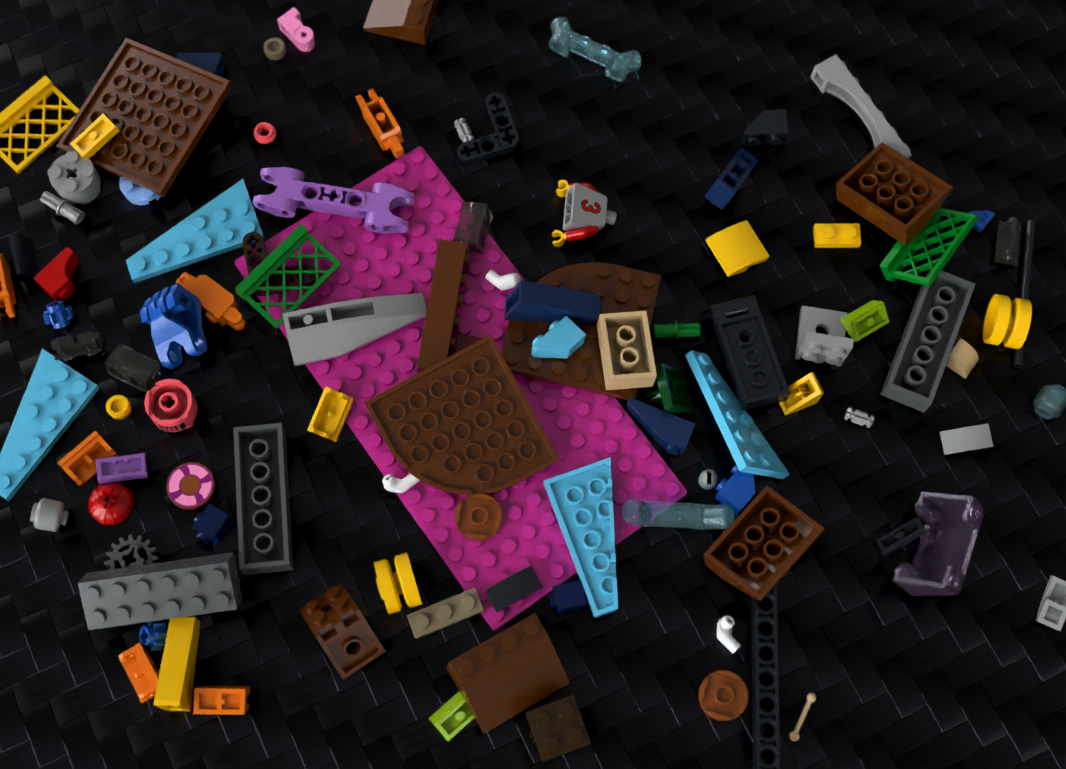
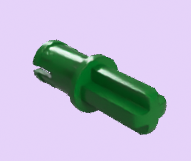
(677, 330)

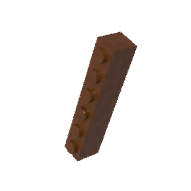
(444, 303)

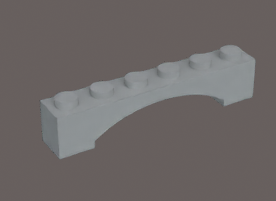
(835, 79)

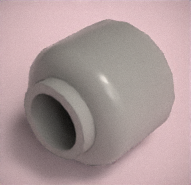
(49, 515)

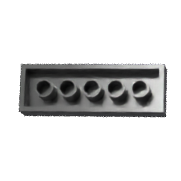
(927, 341)
(263, 499)
(160, 591)

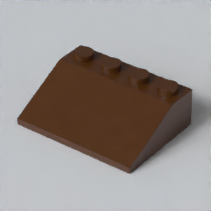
(402, 19)
(892, 193)
(762, 544)
(508, 673)

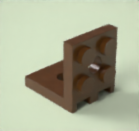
(336, 624)

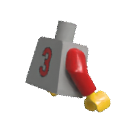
(583, 212)

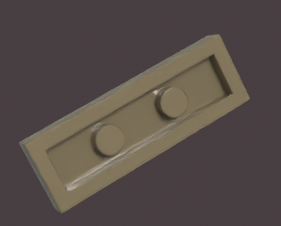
(445, 613)

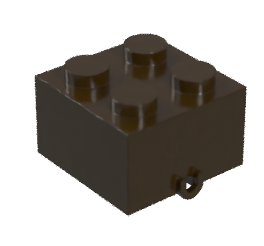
(557, 728)

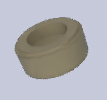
(274, 48)

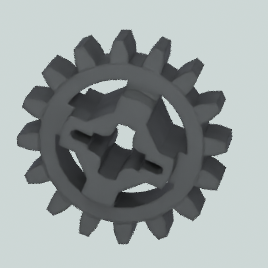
(134, 552)

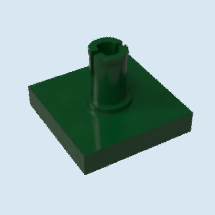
(672, 391)

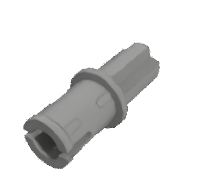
(62, 207)

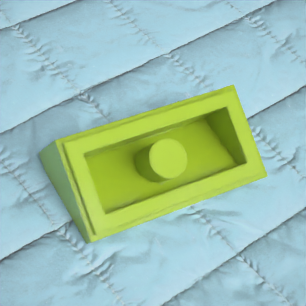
(865, 320)
(452, 716)

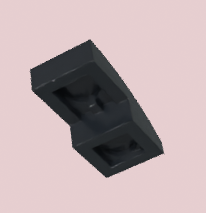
(513, 589)

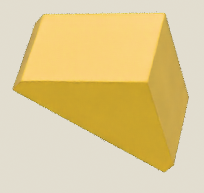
(802, 394)

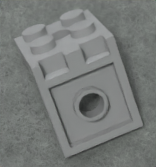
(819, 347)

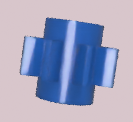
(58, 314)
(154, 635)

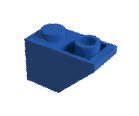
(737, 490)

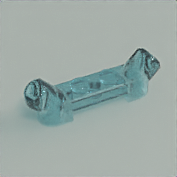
(616, 63)
(677, 515)

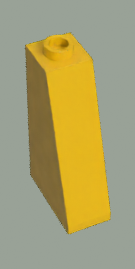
(178, 665)

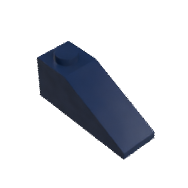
(731, 178)
(665, 428)

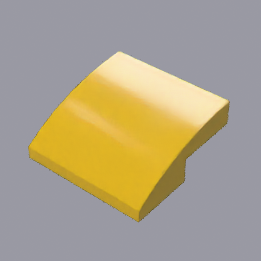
(737, 248)

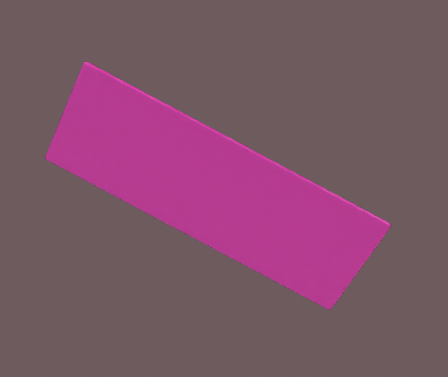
(577, 422)

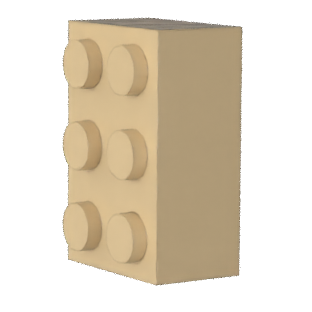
(626, 350)

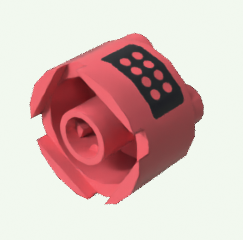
(165, 415)

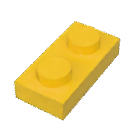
(94, 137)
(837, 235)

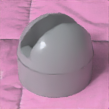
(703, 479)

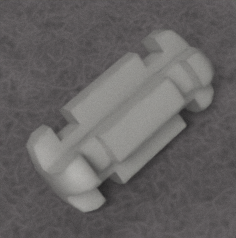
(463, 130)
(859, 417)

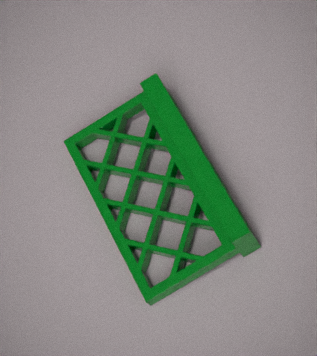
(902, 255)
(270, 267)

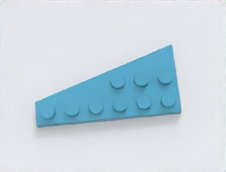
(202, 235)
(46, 411)
(741, 434)
(586, 519)

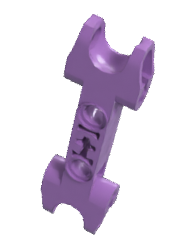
(294, 194)

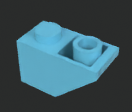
(560, 341)

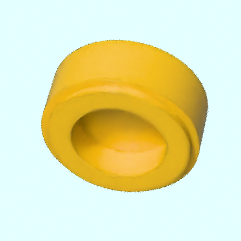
(118, 407)

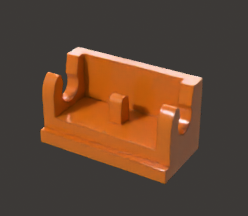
(81, 461)
(140, 671)
(221, 700)

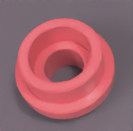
(264, 127)

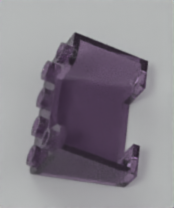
(945, 548)

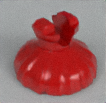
(116, 508)

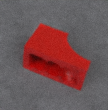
(57, 275)

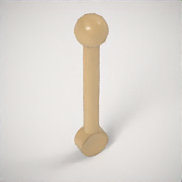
(794, 736)

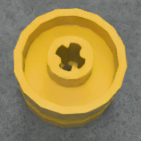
(1007, 321)
(397, 583)

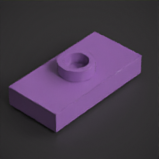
(121, 468)

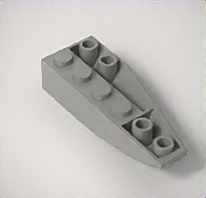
(347, 325)

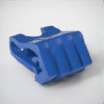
(174, 322)

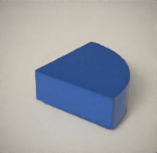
(984, 218)

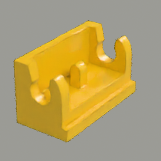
(330, 414)

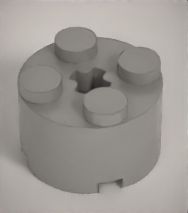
(75, 178)

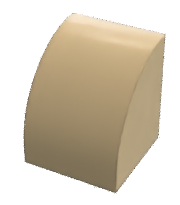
(962, 358)

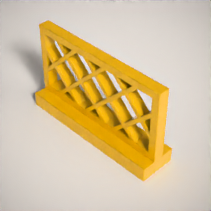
(22, 108)

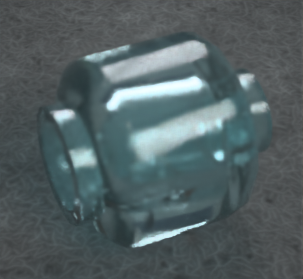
(1050, 401)

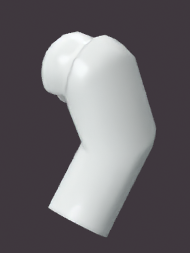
(503, 282)
(399, 485)
(724, 633)

